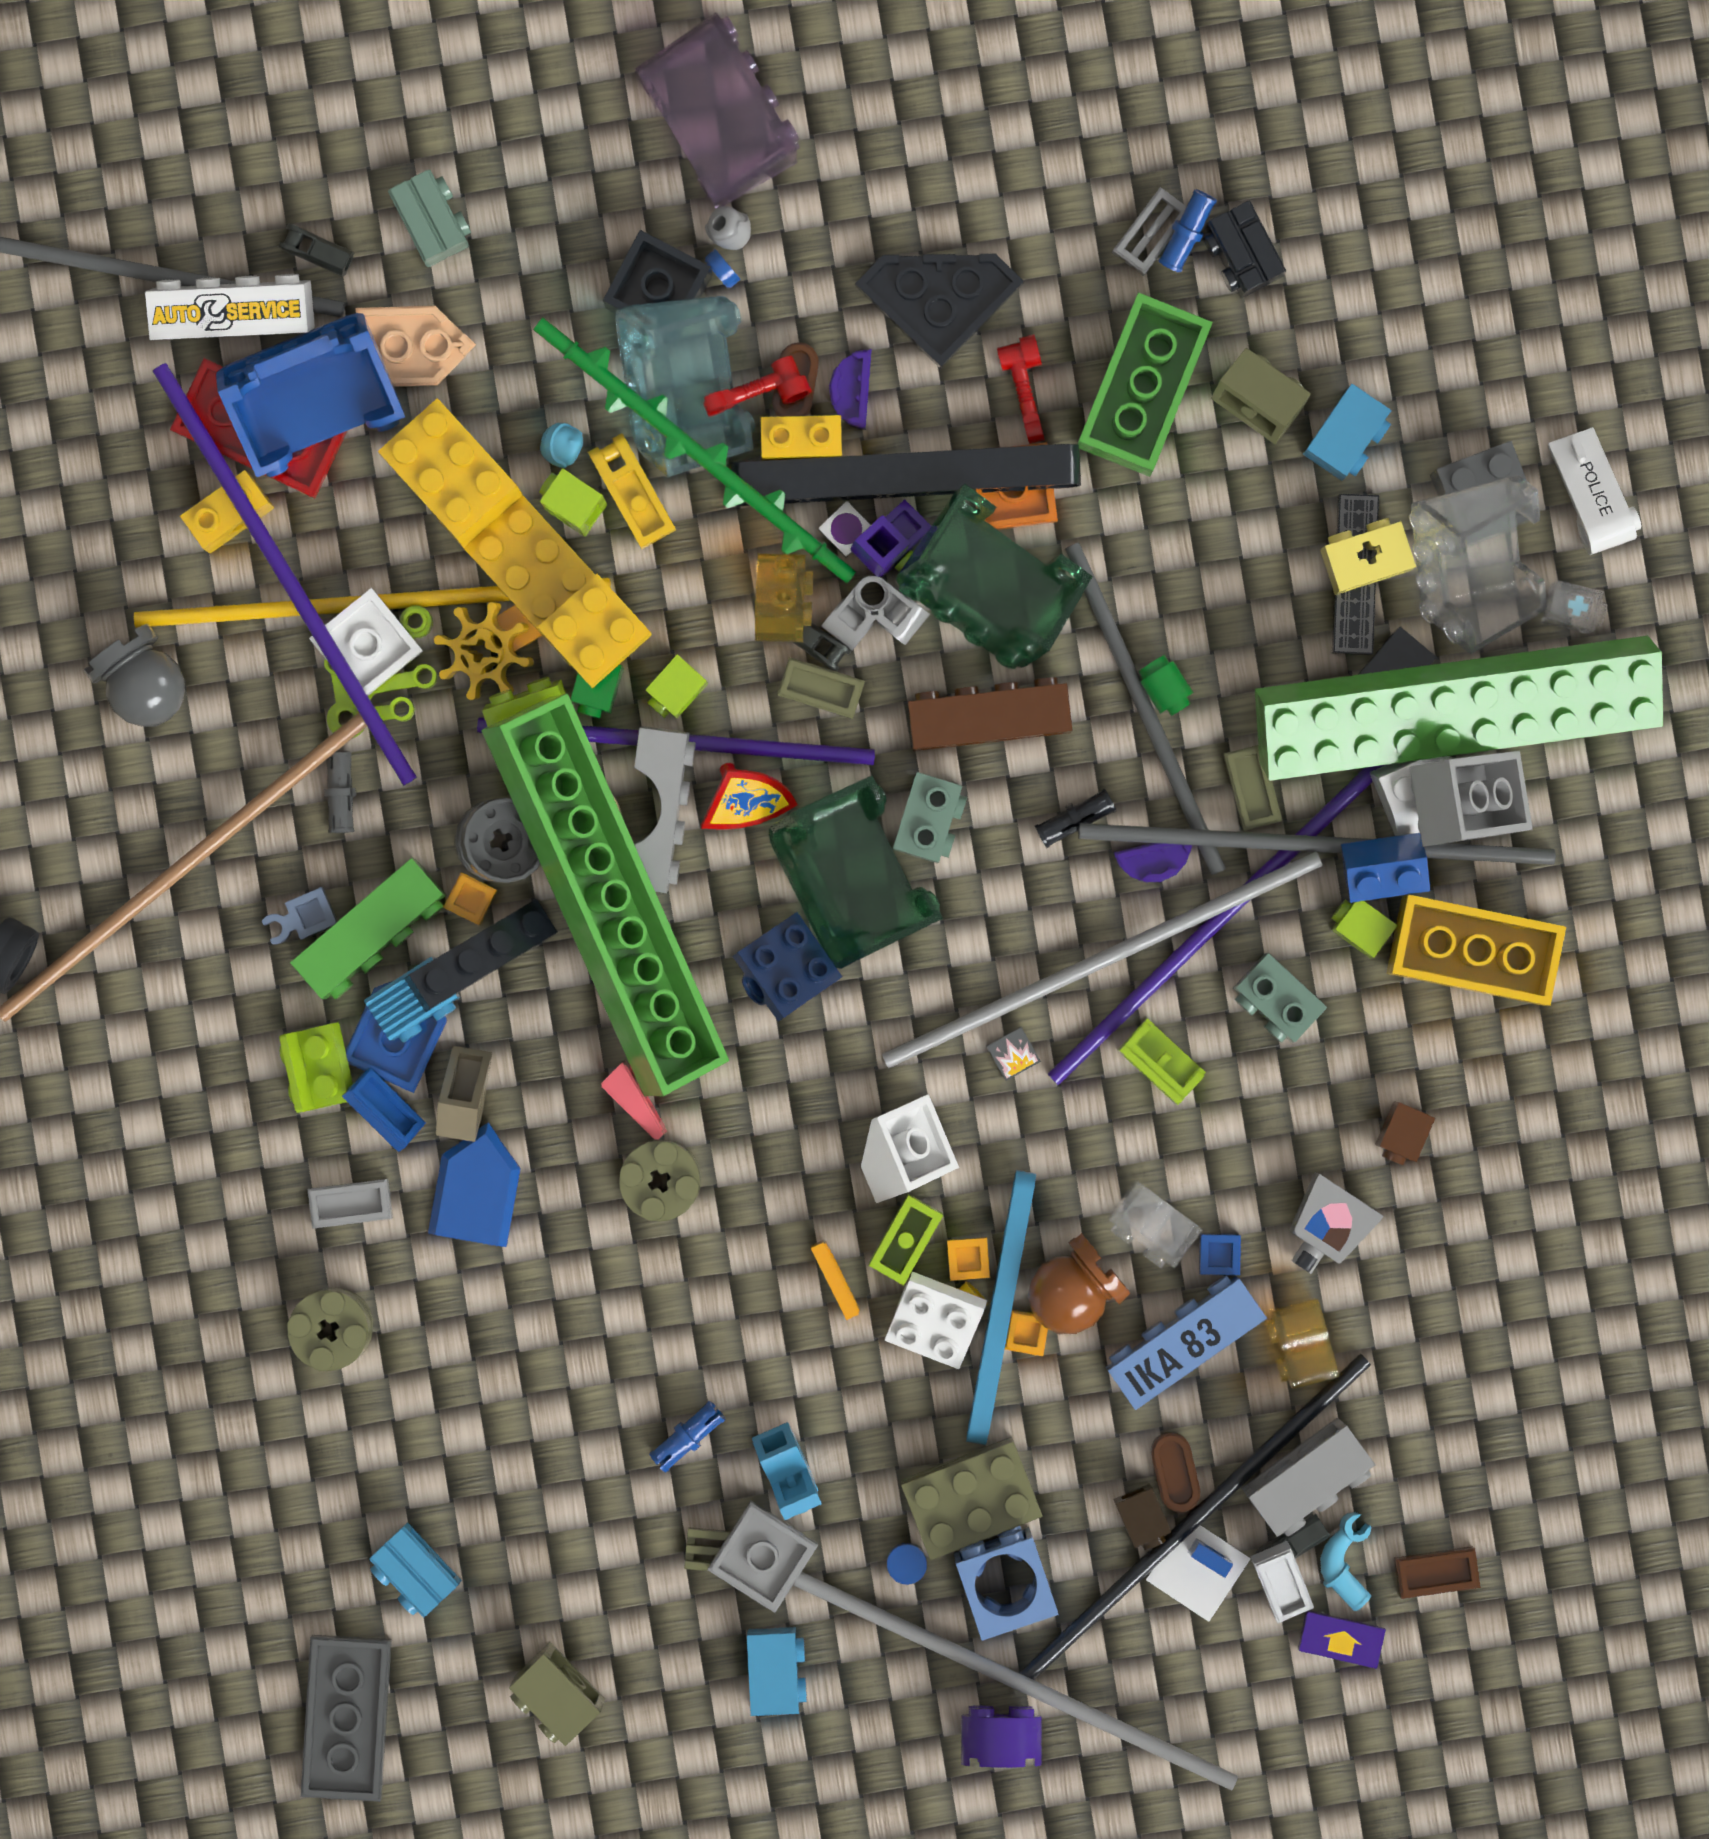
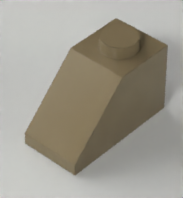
(463, 1094)

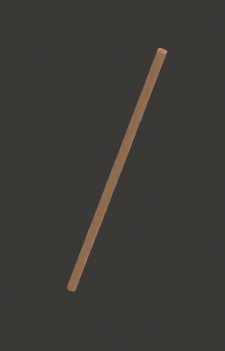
(182, 867)

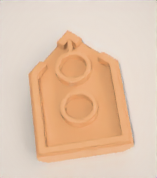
(417, 343)

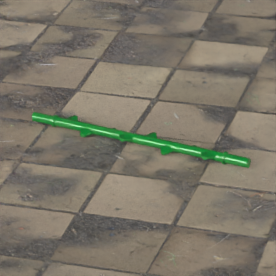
(680, 443)

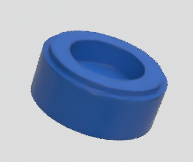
(722, 269)
(906, 1563)

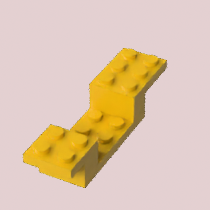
(514, 543)

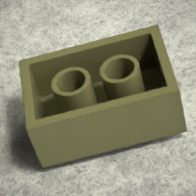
(971, 1498)

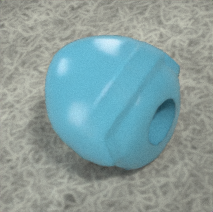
(561, 444)

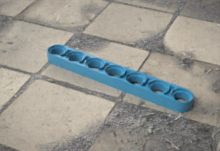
(1001, 1307)

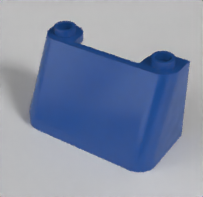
(308, 392)

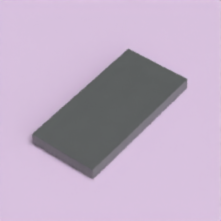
(346, 1718)

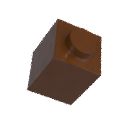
(1404, 1133)

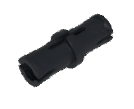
(1068, 820)

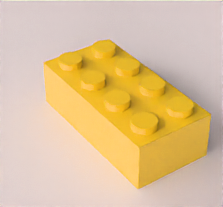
(1476, 950)

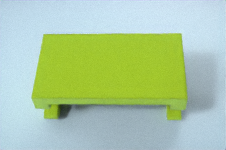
(1162, 1061)

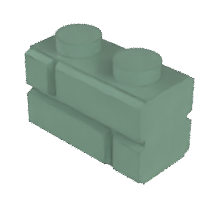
(429, 218)

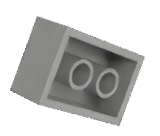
(1470, 798)
(1309, 1478)

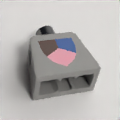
(1330, 1223)

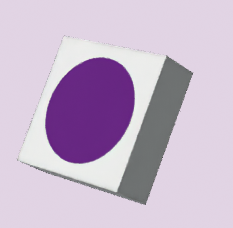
(844, 528)

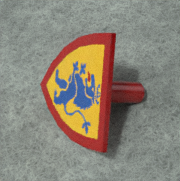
(746, 800)

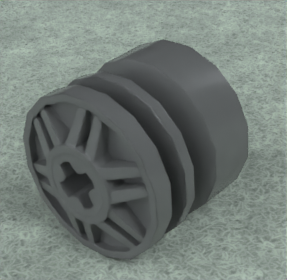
(491, 863)

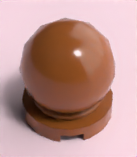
(1073, 1290)

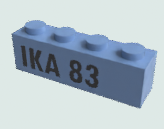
(1186, 1341)

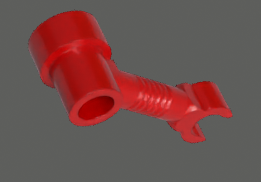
(1019, 358)
(784, 379)

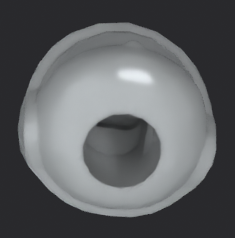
(728, 228)

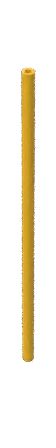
(322, 606)

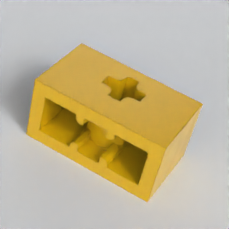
(800, 437)
(217, 520)

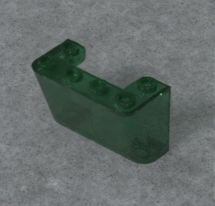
(990, 583)

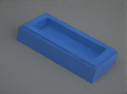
(384, 1109)

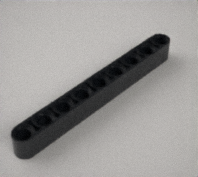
(914, 473)

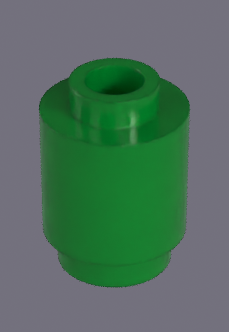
(1165, 685)

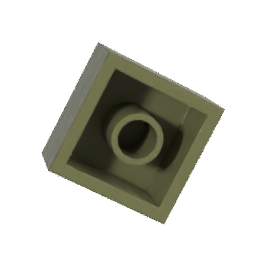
(556, 1695)

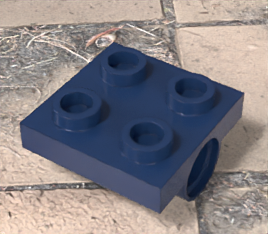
(785, 967)

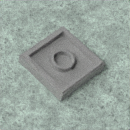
(762, 1556)

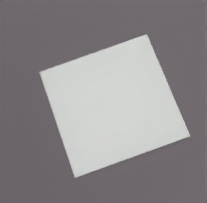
(1193, 1582)

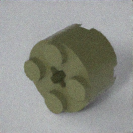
(656, 1203)
(307, 1326)

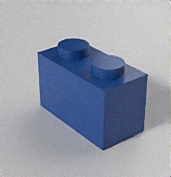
(1385, 867)

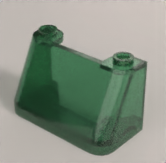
(850, 874)

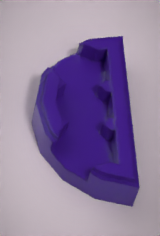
(850, 388)
(1153, 861)

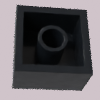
(656, 274)

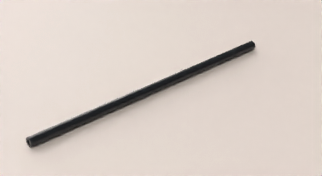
(1196, 1517)

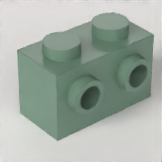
(929, 817)
(1278, 998)

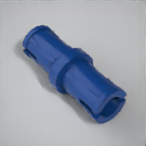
(1187, 230)
(687, 1436)

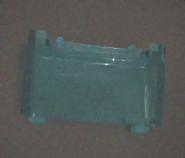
(685, 356)

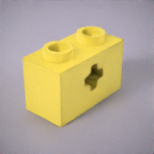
(1391, 558)

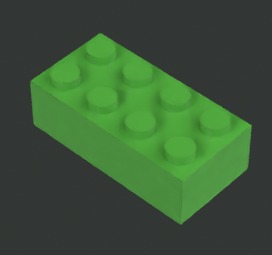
(1144, 384)

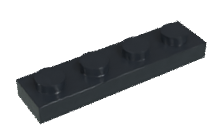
(480, 955)

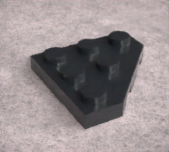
(939, 296)

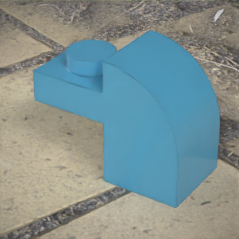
(787, 1471)

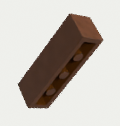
(989, 716)

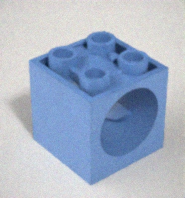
(997, 1618)

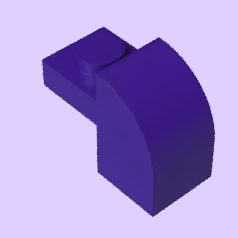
(890, 539)

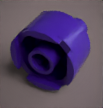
(1001, 1738)

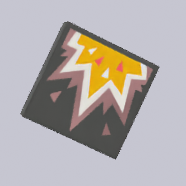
(1013, 1053)

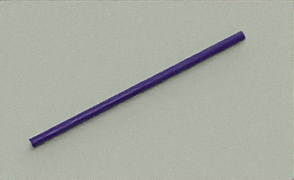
(737, 746)

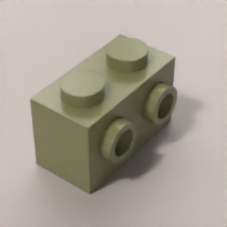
(1261, 395)

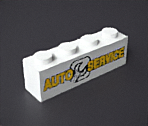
(229, 308)

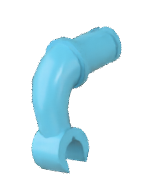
(1336, 1571)

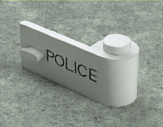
(1594, 491)

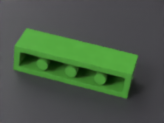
(368, 929)

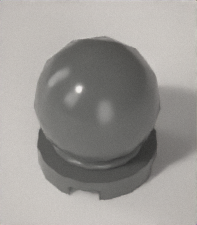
(140, 682)

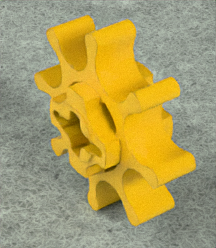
(494, 639)

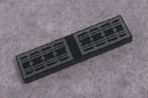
(1355, 608)

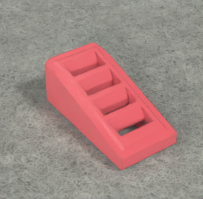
(627, 1093)

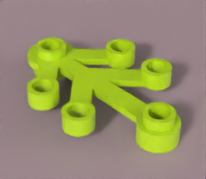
(396, 682)

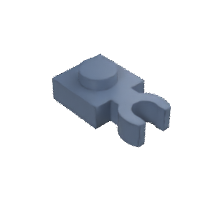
(306, 915)

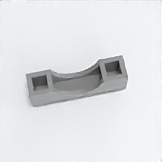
(663, 758)

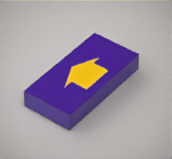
(1341, 1639)

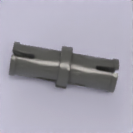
(340, 793)

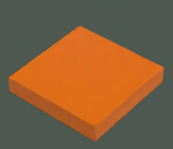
(1021, 507)

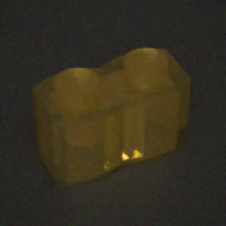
(1302, 1343)

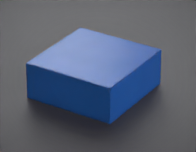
(1219, 1254)
(1210, 1558)

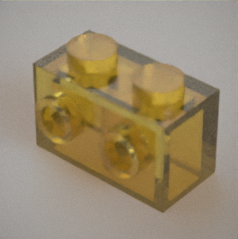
(781, 597)

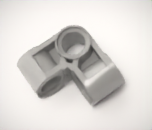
(895, 614)

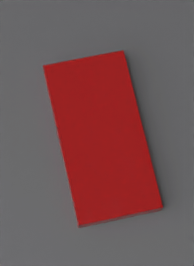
(305, 469)

